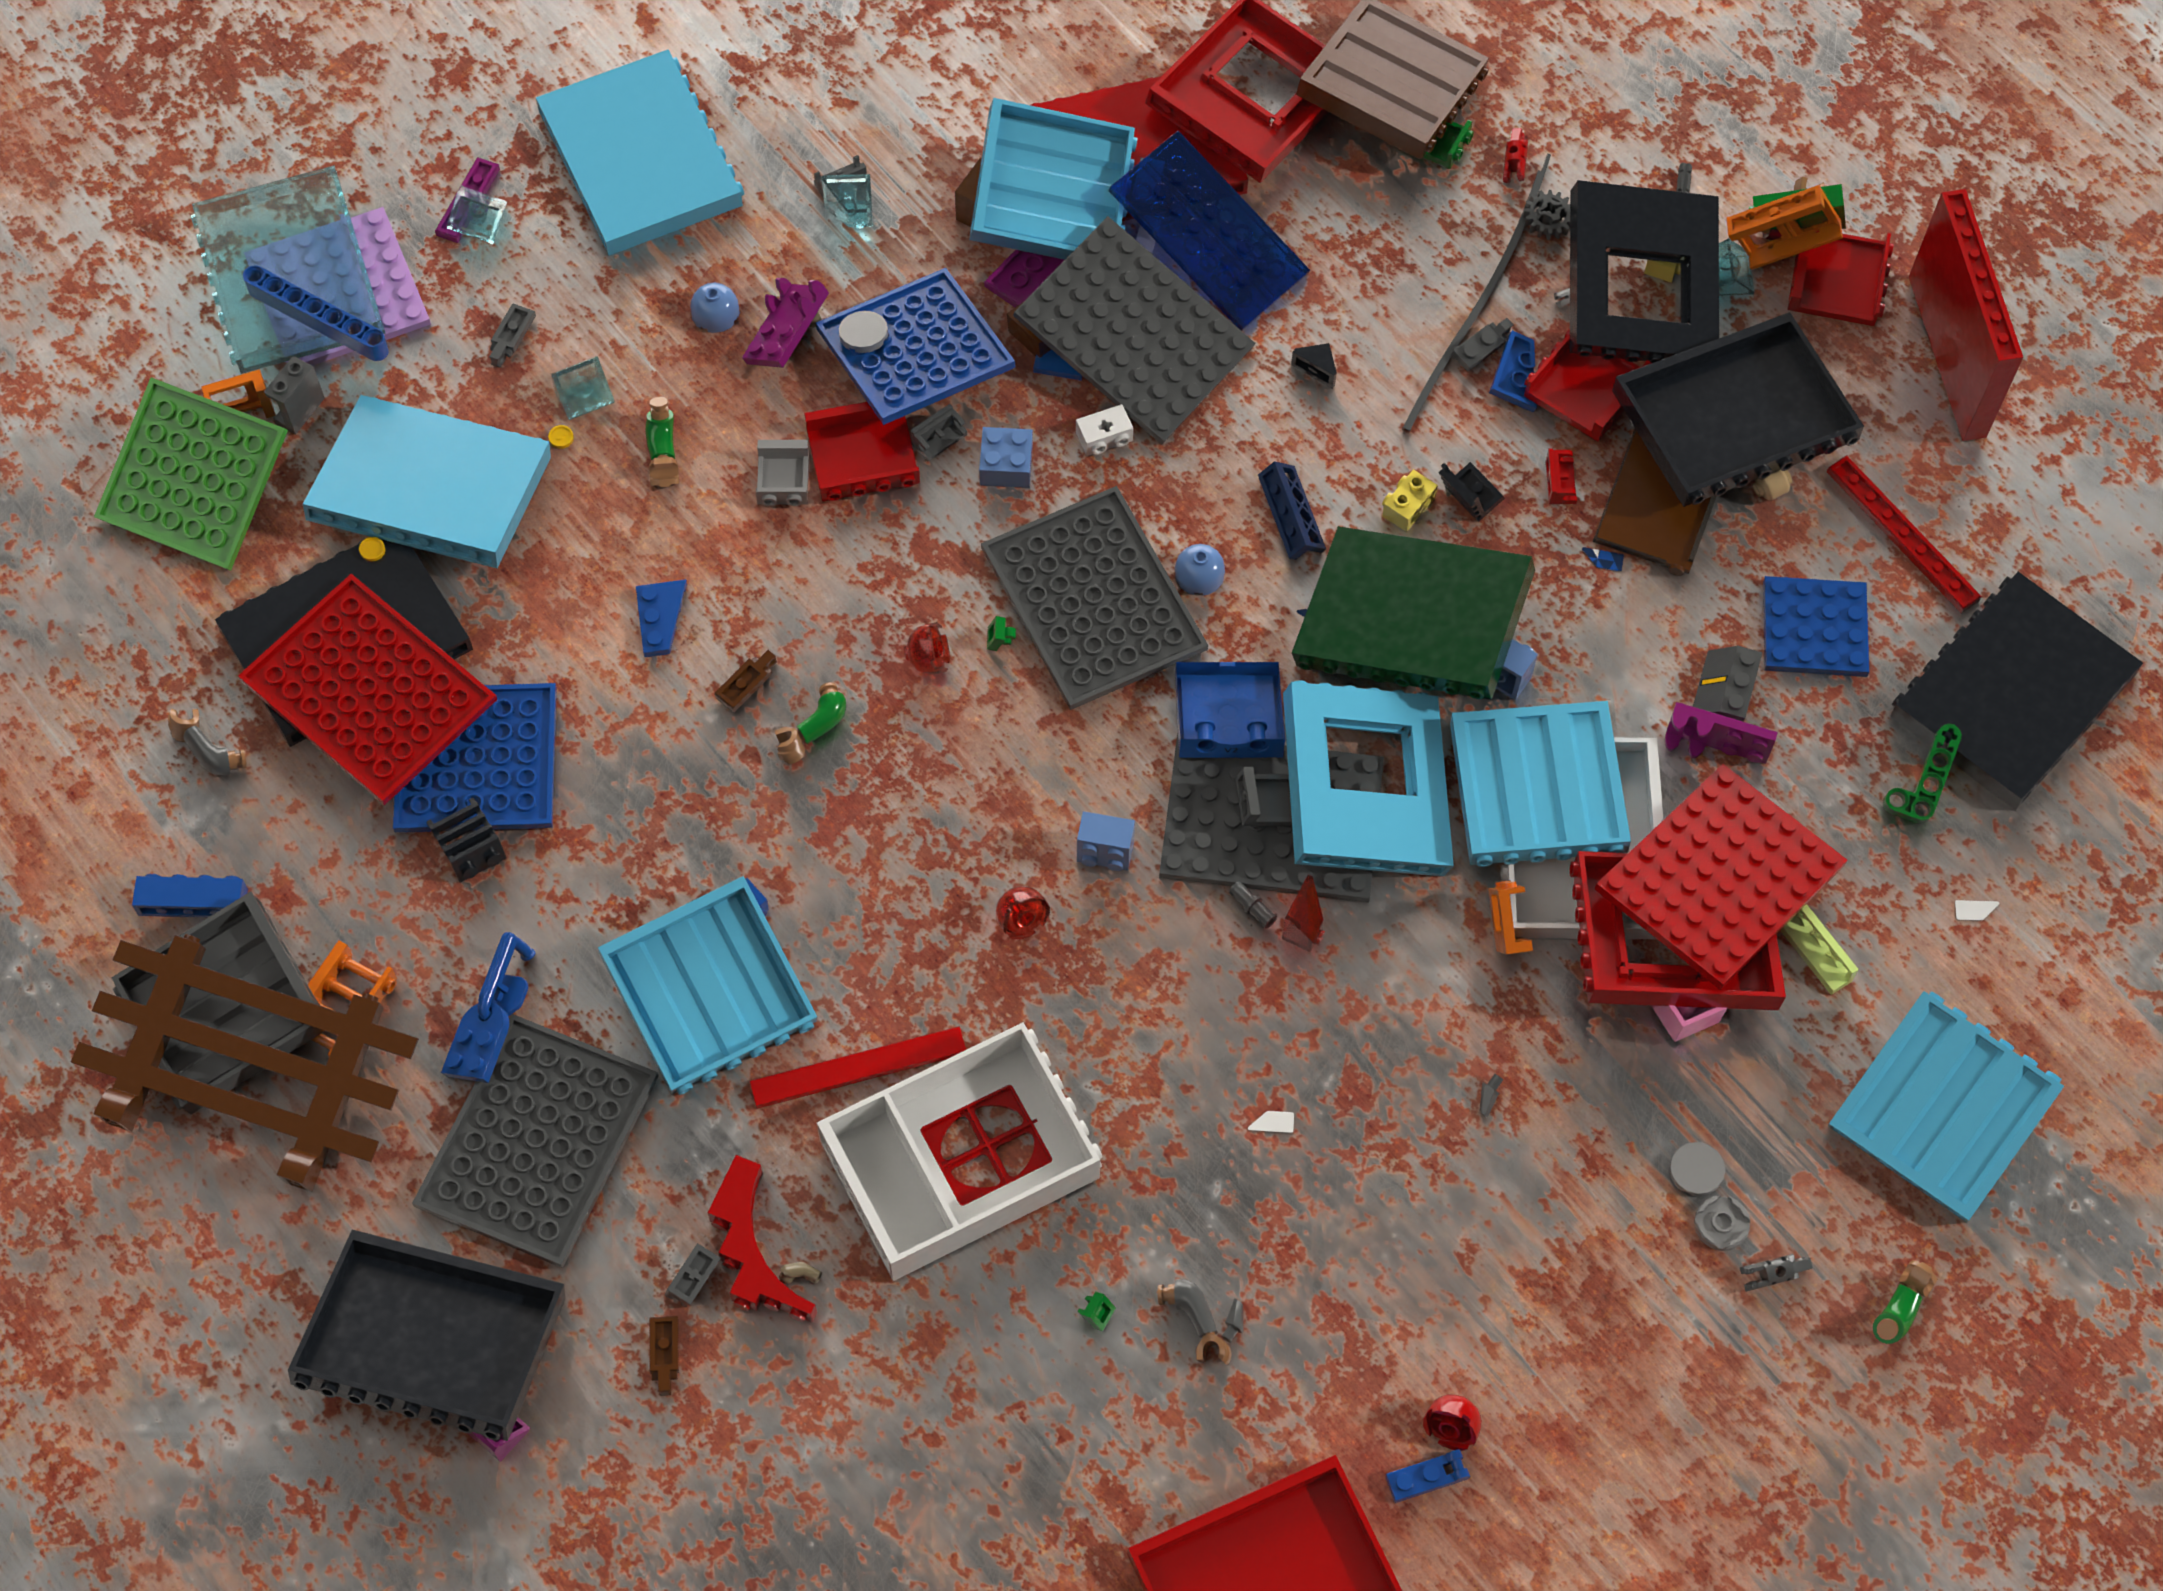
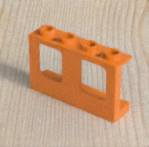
(1783, 215)

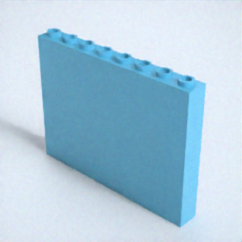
(640, 151)
(427, 481)

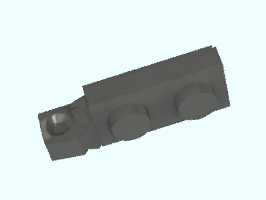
(510, 333)
(1482, 344)

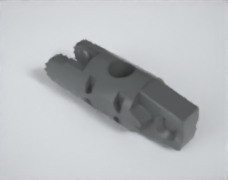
(1787, 1267)

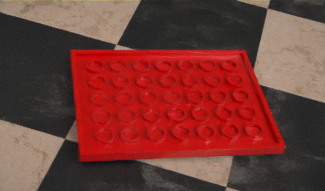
(367, 688)
(1721, 875)

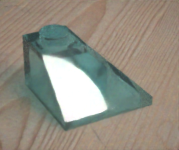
(849, 198)

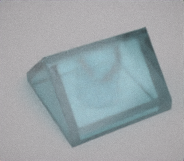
(476, 214)
(1734, 270)
(582, 388)

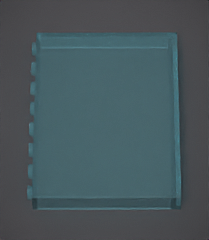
(298, 233)

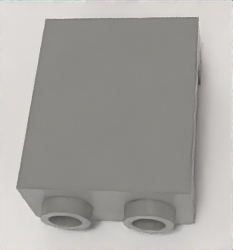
(782, 472)

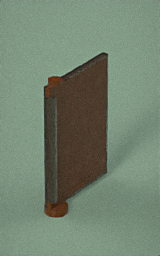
(1648, 518)

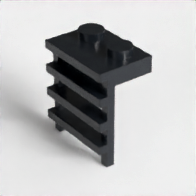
(1471, 490)
(474, 851)

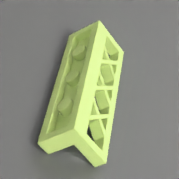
(1819, 950)

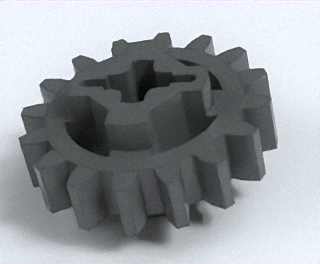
(1548, 215)

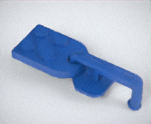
(487, 1023)

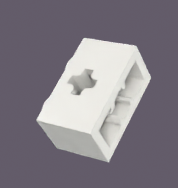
(1104, 430)

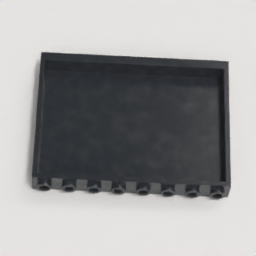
(1737, 409)
(395, 578)
(2017, 687)
(427, 1335)

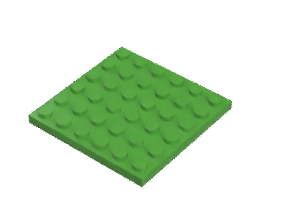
(190, 473)

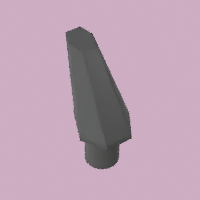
(1489, 1094)
(1234, 1321)

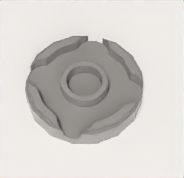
(863, 331)
(1697, 1169)
(1722, 1223)

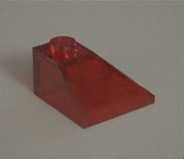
(1304, 919)

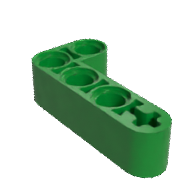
(1929, 772)

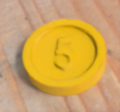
(561, 436)
(372, 549)

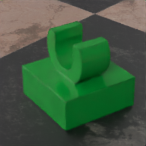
(999, 634)
(1098, 1311)

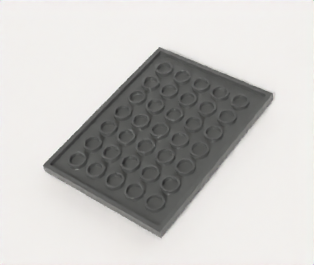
(1134, 329)
(1094, 597)
(1211, 846)
(536, 1141)

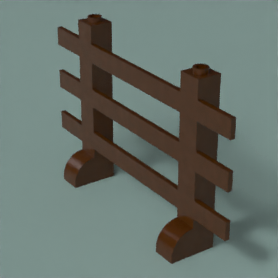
(161, 1021)

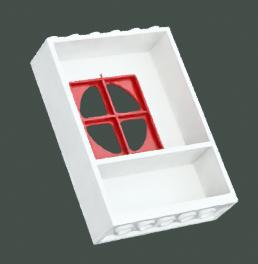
(894, 1162)

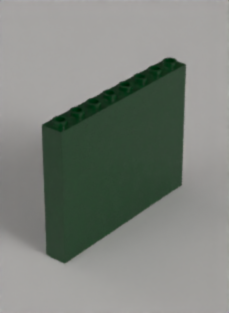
(1414, 612)

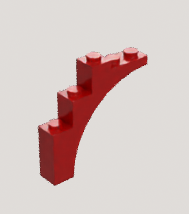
(756, 1281)

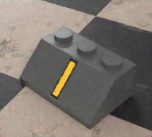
(1728, 681)

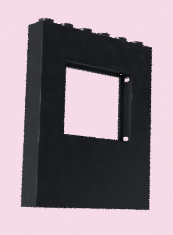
(1647, 227)

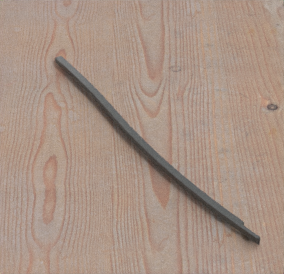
(1479, 305)

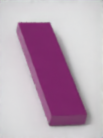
(479, 179)

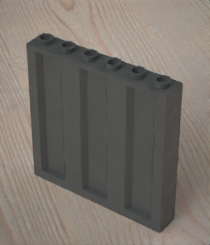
(247, 947)

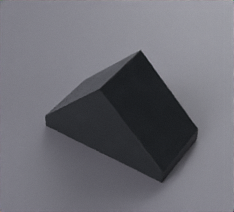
(1316, 362)

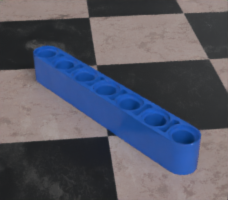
(316, 313)

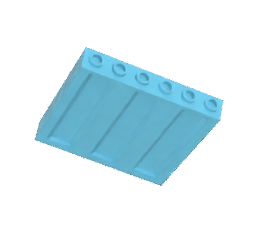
(1047, 178)
(1539, 783)
(708, 986)
(1946, 1105)

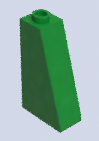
(1833, 193)

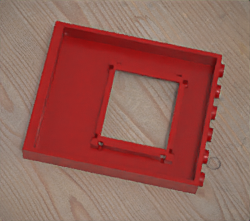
(1222, 114)
(1604, 953)

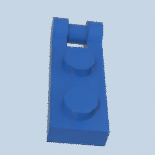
(1426, 1476)

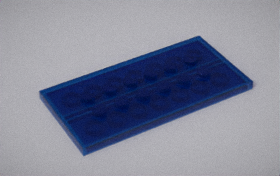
(1209, 230)

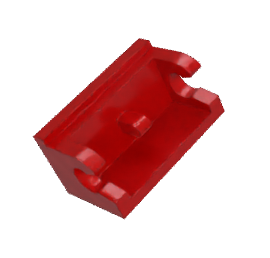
(1560, 477)

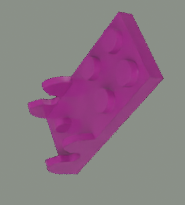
(785, 323)
(1718, 732)

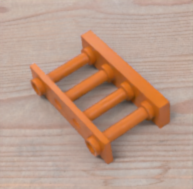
(326, 980)

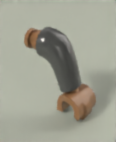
(211, 757)
(1192, 1301)

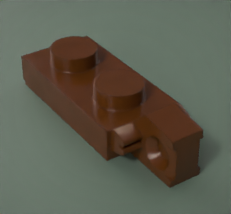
(746, 681)
(664, 1351)

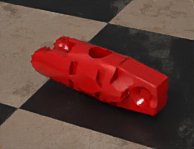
(1515, 156)

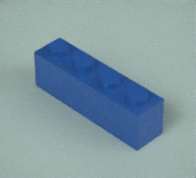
(185, 895)

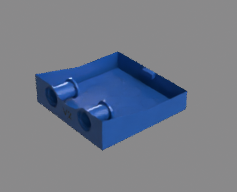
(1229, 710)

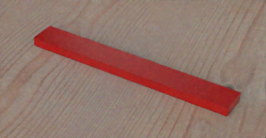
(1904, 534)
(857, 1067)

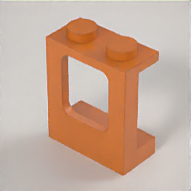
(254, 387)
(1503, 920)

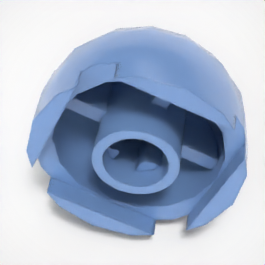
(714, 307)
(1199, 569)

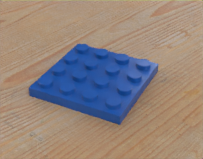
(1815, 626)

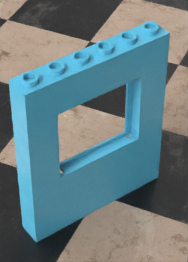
(1360, 826)

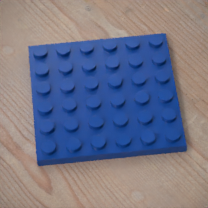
(931, 350)
(498, 760)

